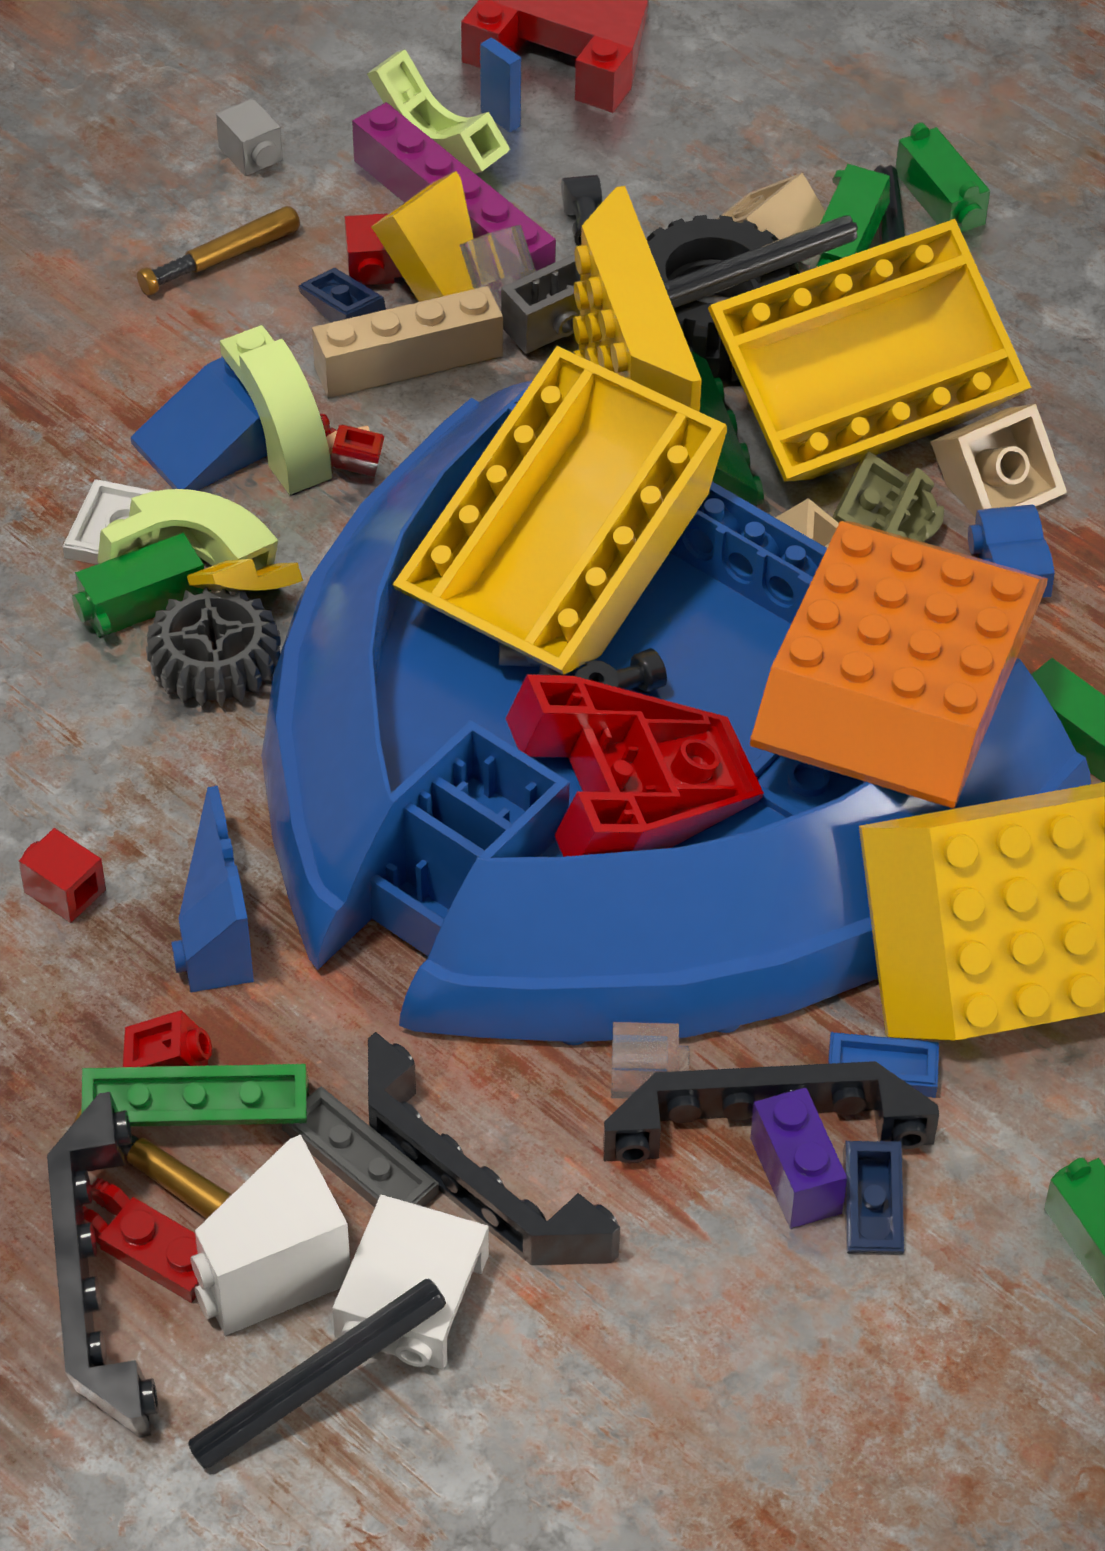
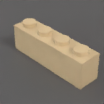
(407, 341)

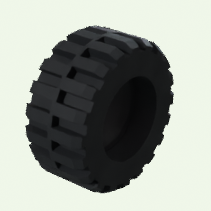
(696, 245)

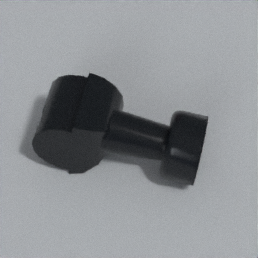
(581, 198)
(645, 671)

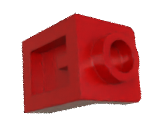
(166, 1042)

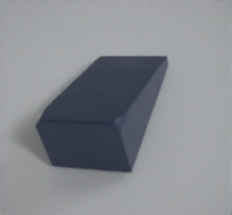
(340, 296)
(873, 1196)

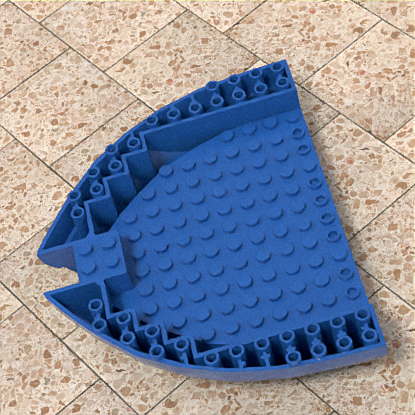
(420, 811)

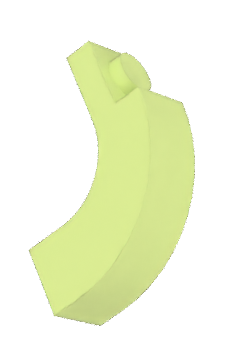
(469, 139)
(285, 405)
(211, 523)

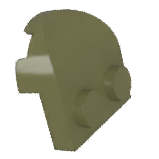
(890, 500)

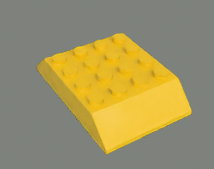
(625, 306)
(869, 351)
(567, 513)
(989, 914)

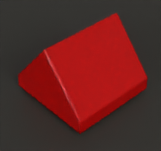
(356, 450)

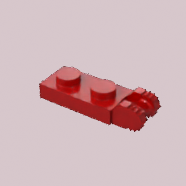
(144, 1239)

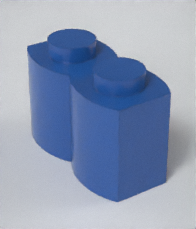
(1014, 540)

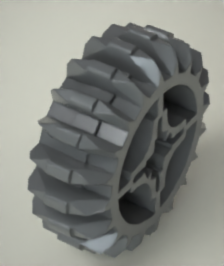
(183, 651)

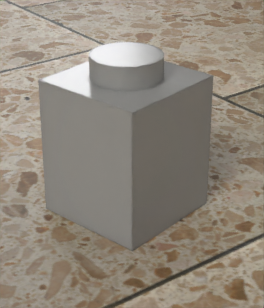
(249, 136)

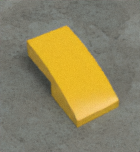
(242, 575)

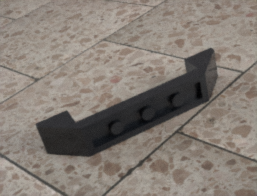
(843, 1088)
(92, 1145)
(572, 1236)

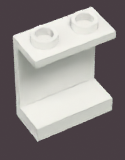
(398, 1252)

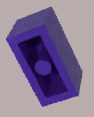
(798, 1158)

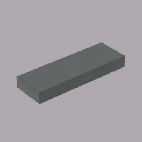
(360, 1153)

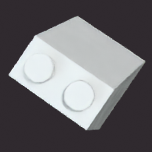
(271, 1243)

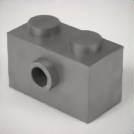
(541, 305)

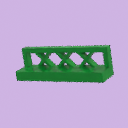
(203, 1093)

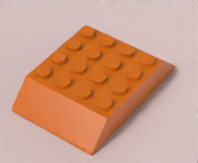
(896, 662)

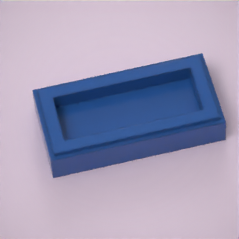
(500, 84)
(906, 1058)

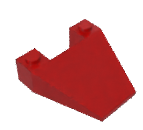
(598, 32)
(642, 762)

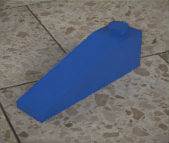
(213, 910)

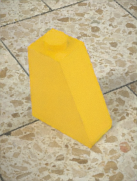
(426, 239)

